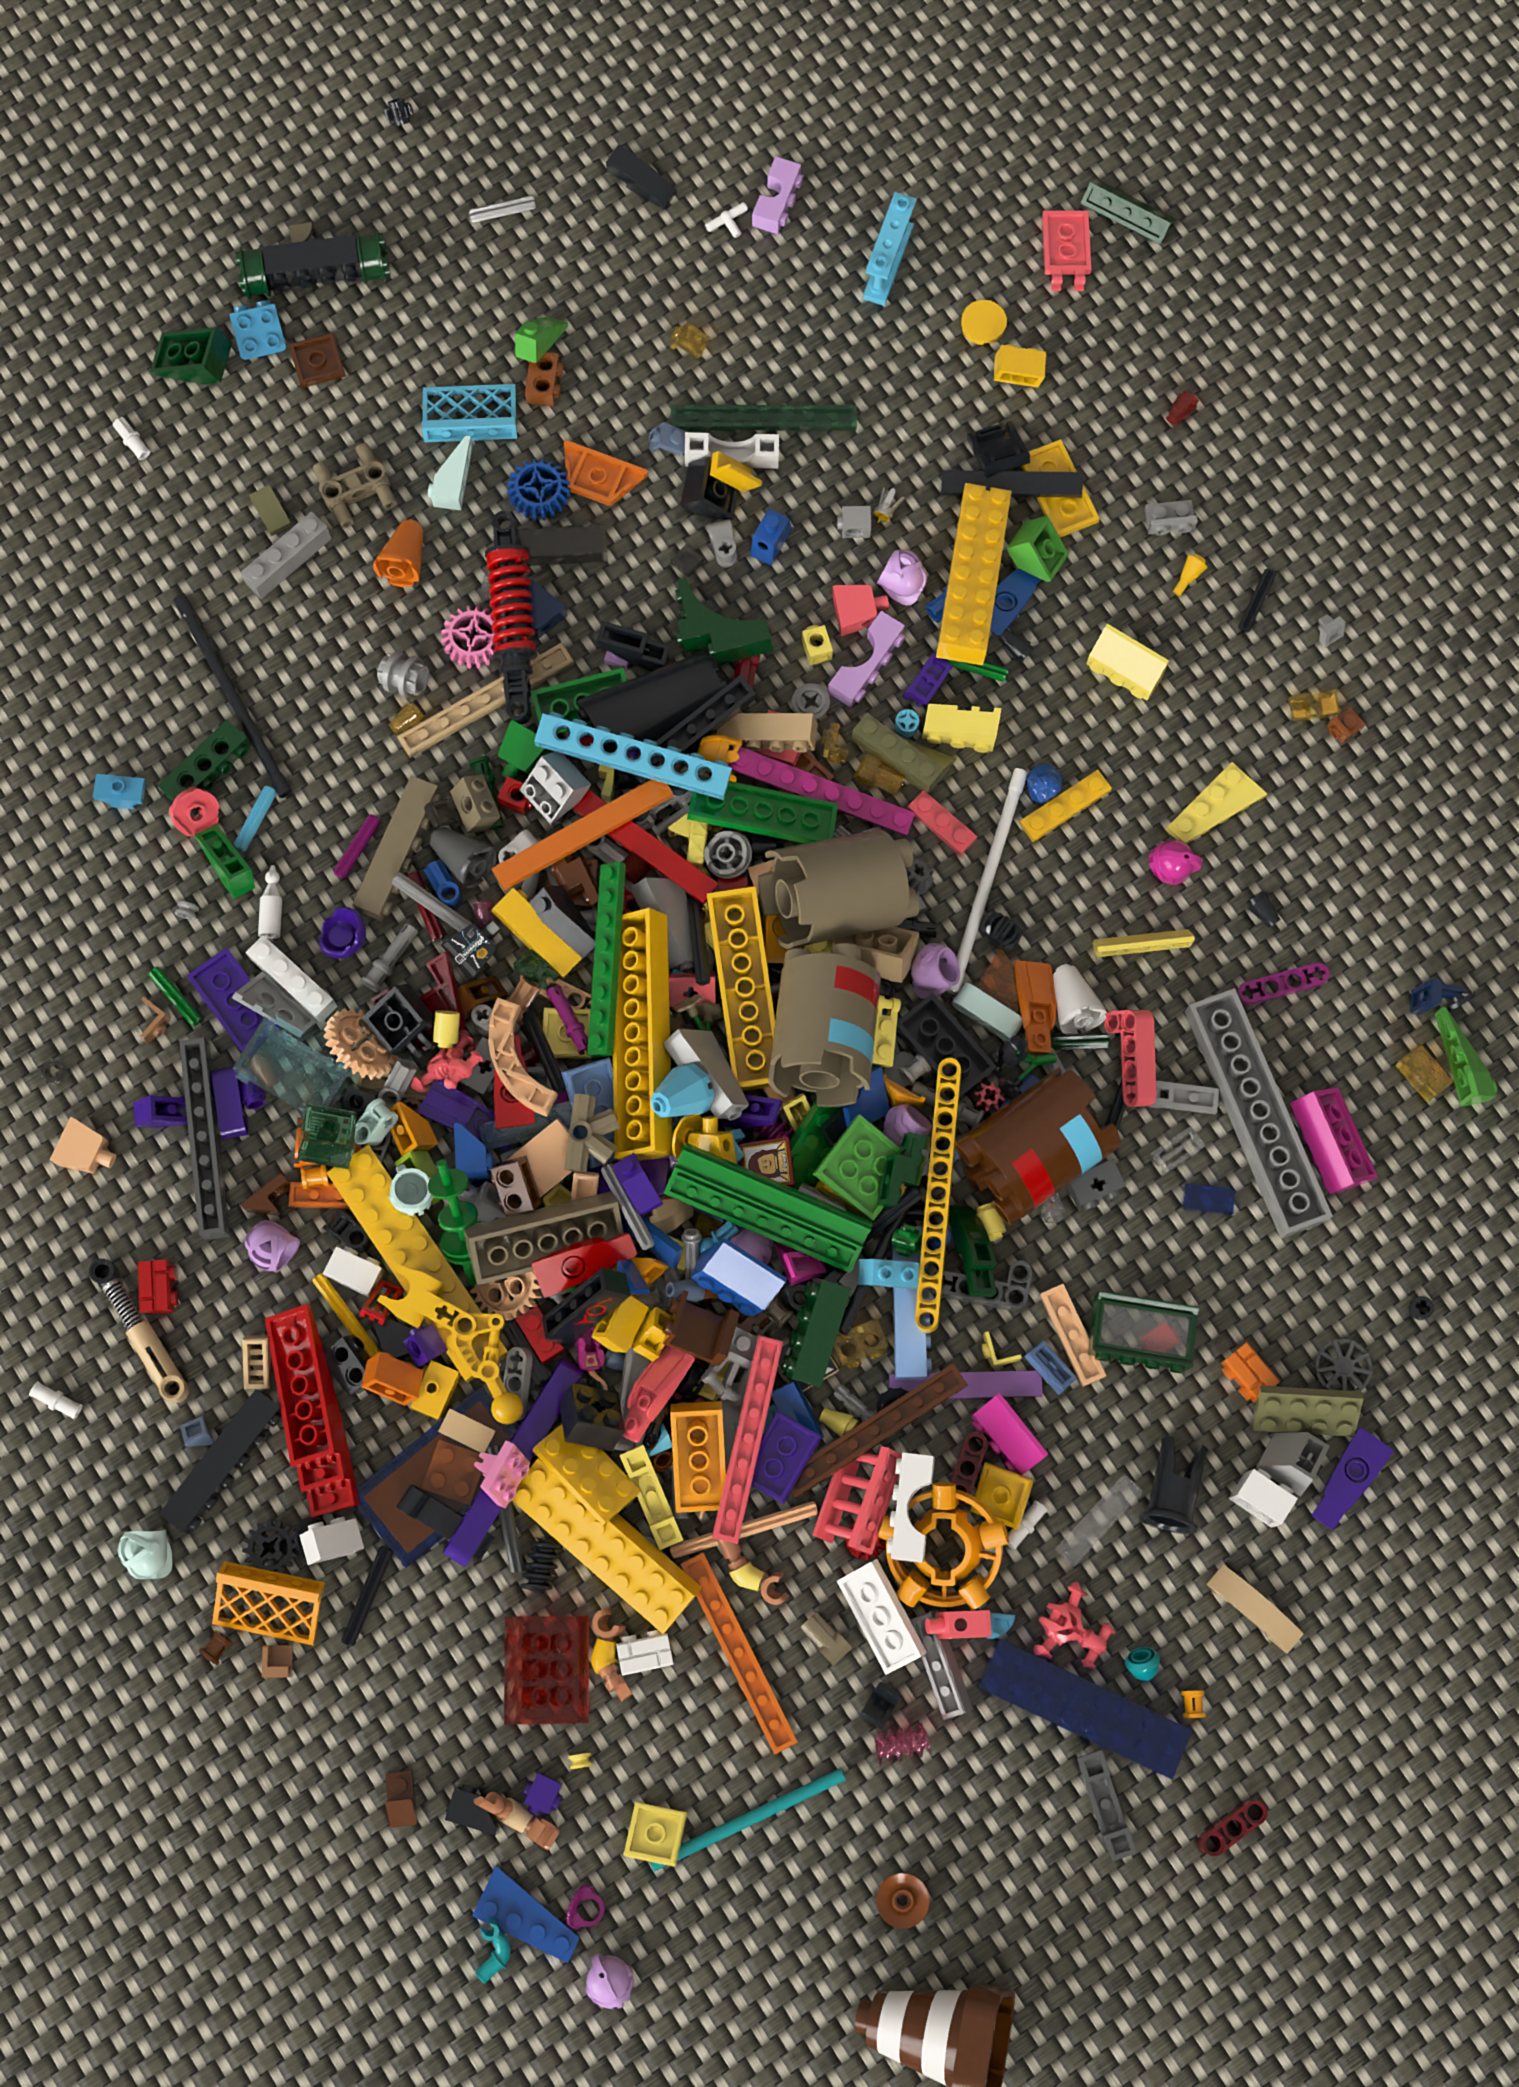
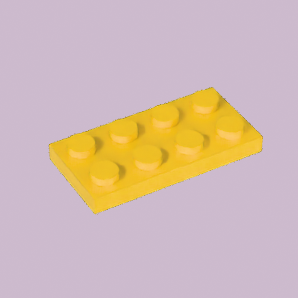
(1065, 513)
(588, 1475)

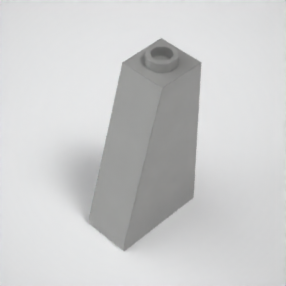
(671, 900)
(703, 1050)

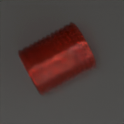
(635, 868)

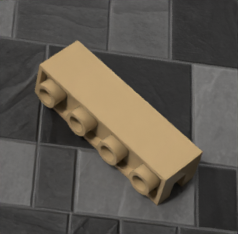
(772, 731)

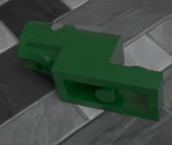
(904, 1168)

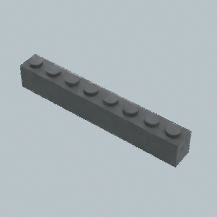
(204, 1139)

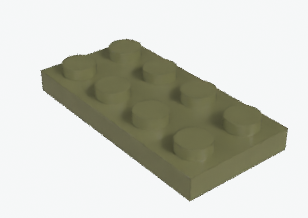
(1307, 1410)

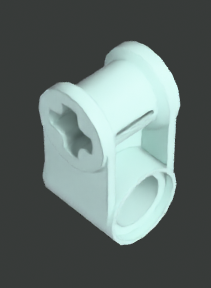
(375, 1123)

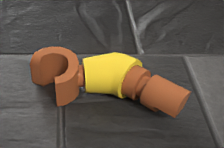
(750, 1577)

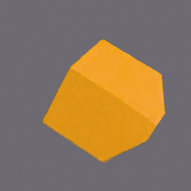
(899, 1095)

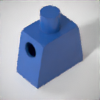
(773, 532)

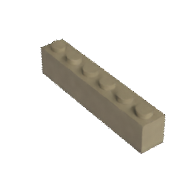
(396, 849)

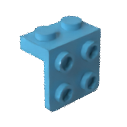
(257, 330)

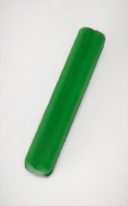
(987, 669)
(175, 996)

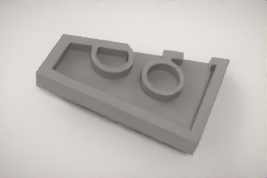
(272, 1001)

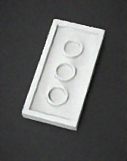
(881, 1617)

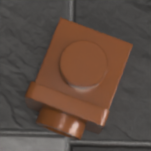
(1345, 725)

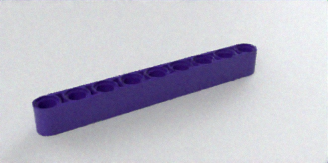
(529, 1433)

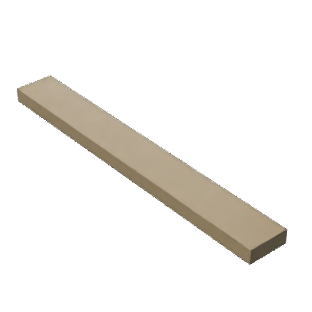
(479, 704)

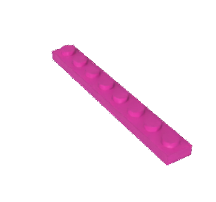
(812, 786)

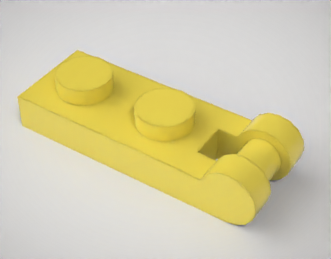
(886, 1032)

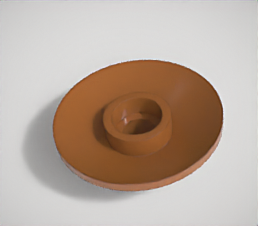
(902, 1915)

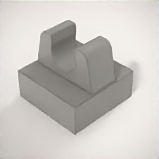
(1330, 629)

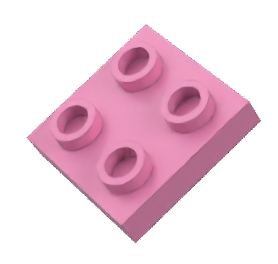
(503, 1473)

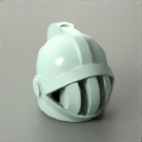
(410, 1191)
(146, 1554)

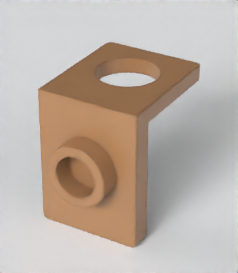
(158, 1025)

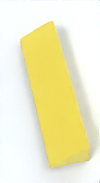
(1143, 943)

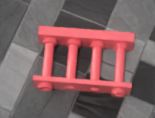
(874, 1505)

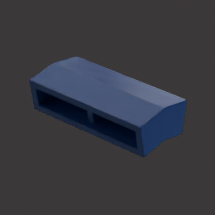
(793, 1403)

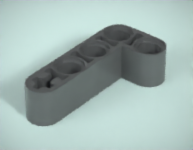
(1003, 1289)

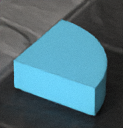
(1000, 1624)

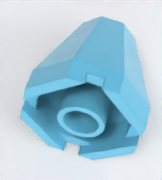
(683, 1092)

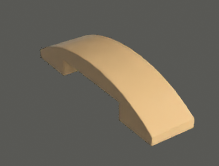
(1255, 1608)

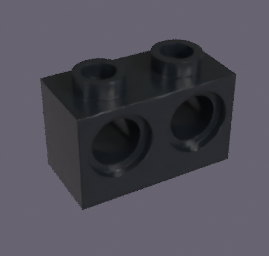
(347, 1368)

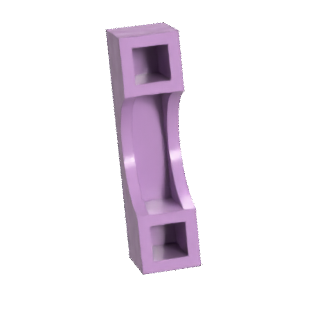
(850, 682)

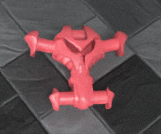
(449, 1064)
(1066, 1625)

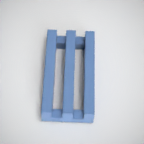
(1048, 1369)

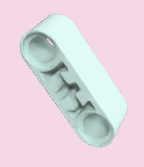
(987, 1012)

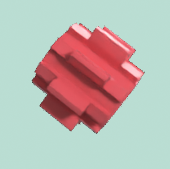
(988, 1104)

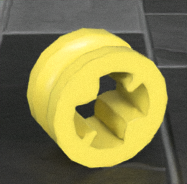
(580, 1760)

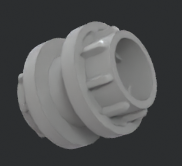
(403, 674)

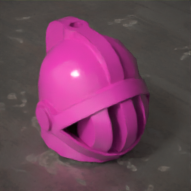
(1173, 862)

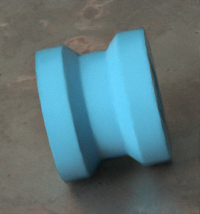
(907, 717)

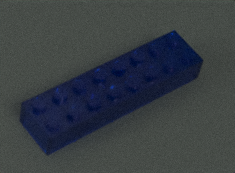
(1084, 1709)

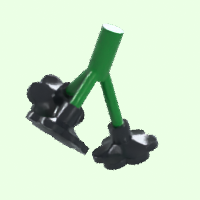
(1013, 1054)

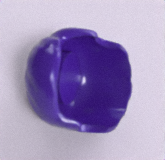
(342, 933)

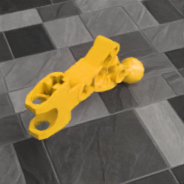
(424, 1302)

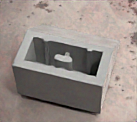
(554, 786)
(1293, 1459)

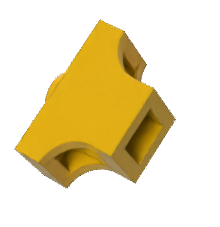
(649, 1336)

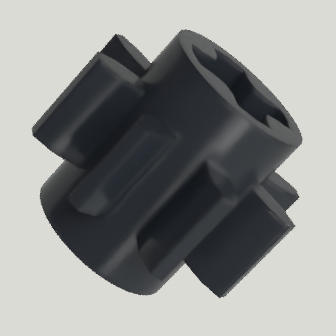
(399, 111)

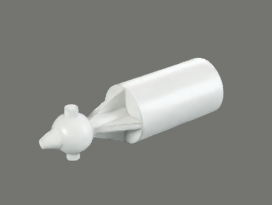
(270, 907)

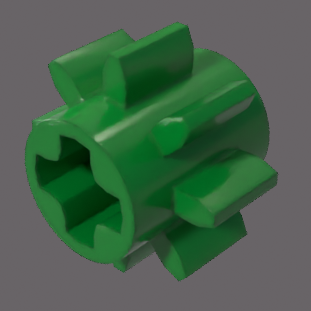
(907, 1240)

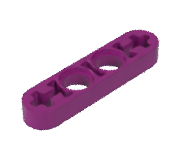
(1281, 981)

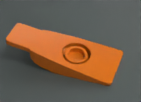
(1036, 1003)

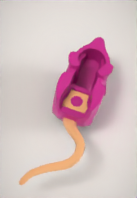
(590, 1355)

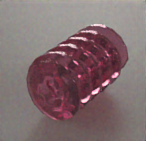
(901, 1743)

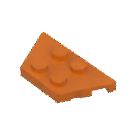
(599, 475)

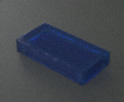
(1208, 1199)

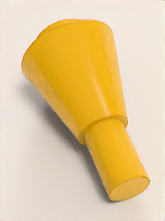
(1193, 568)

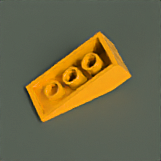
(698, 1455)

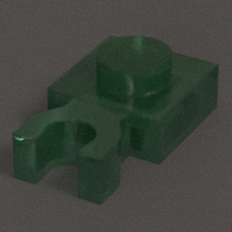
(533, 967)

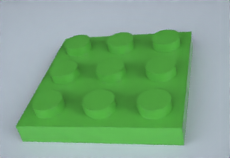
(857, 1166)

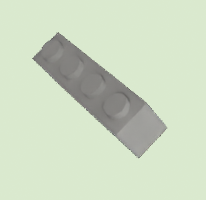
(286, 555)

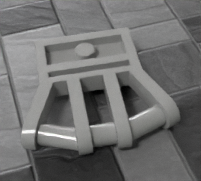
(740, 1355)

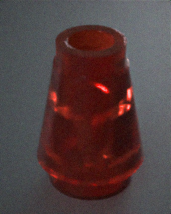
(1182, 407)

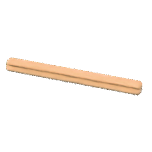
(748, 1528)

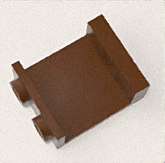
(699, 1330)

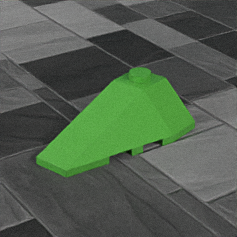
(1467, 1069)

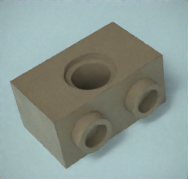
(475, 803)

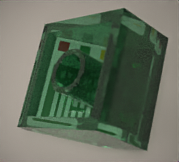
(327, 1136)

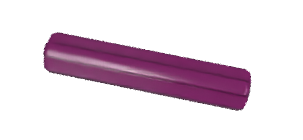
(356, 846)

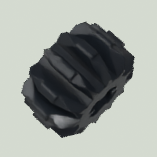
(1001, 931)

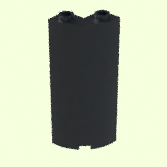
(654, 701)

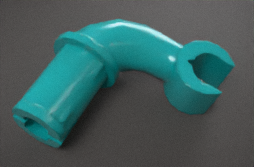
(499, 1956)

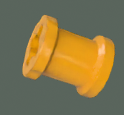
(314, 1176)
(1198, 1703)

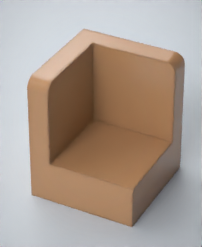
(277, 1661)

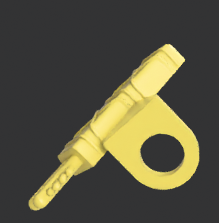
(697, 837)

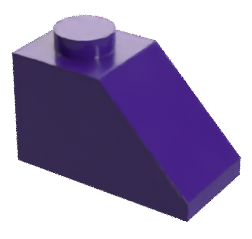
(160, 1112)
(637, 1184)

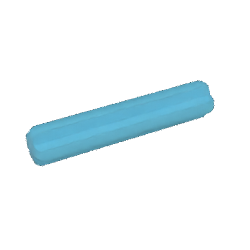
(255, 818)

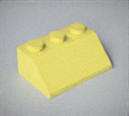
(1127, 662)

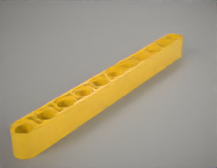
(943, 1182)

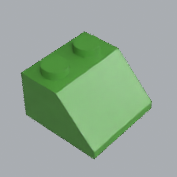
(1038, 549)

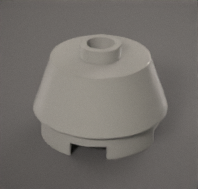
(728, 854)

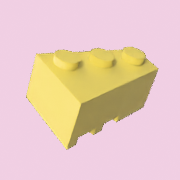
(961, 727)

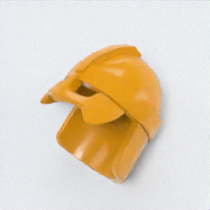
(717, 748)

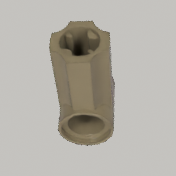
(830, 1643)

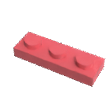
(942, 823)

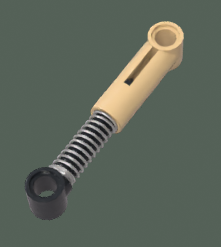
(140, 1332)

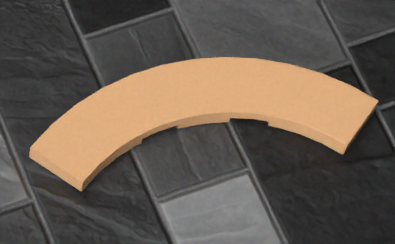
(507, 1064)

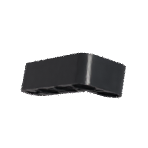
(436, 1515)

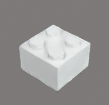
(1263, 1497)

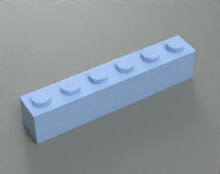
(909, 1341)

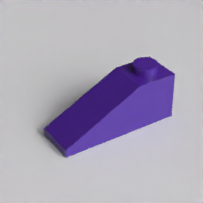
(760, 1112)

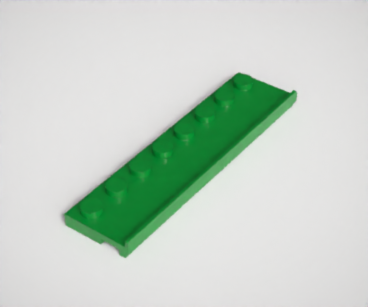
(768, 1207)

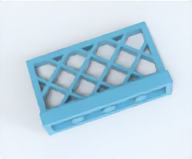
(486, 428)

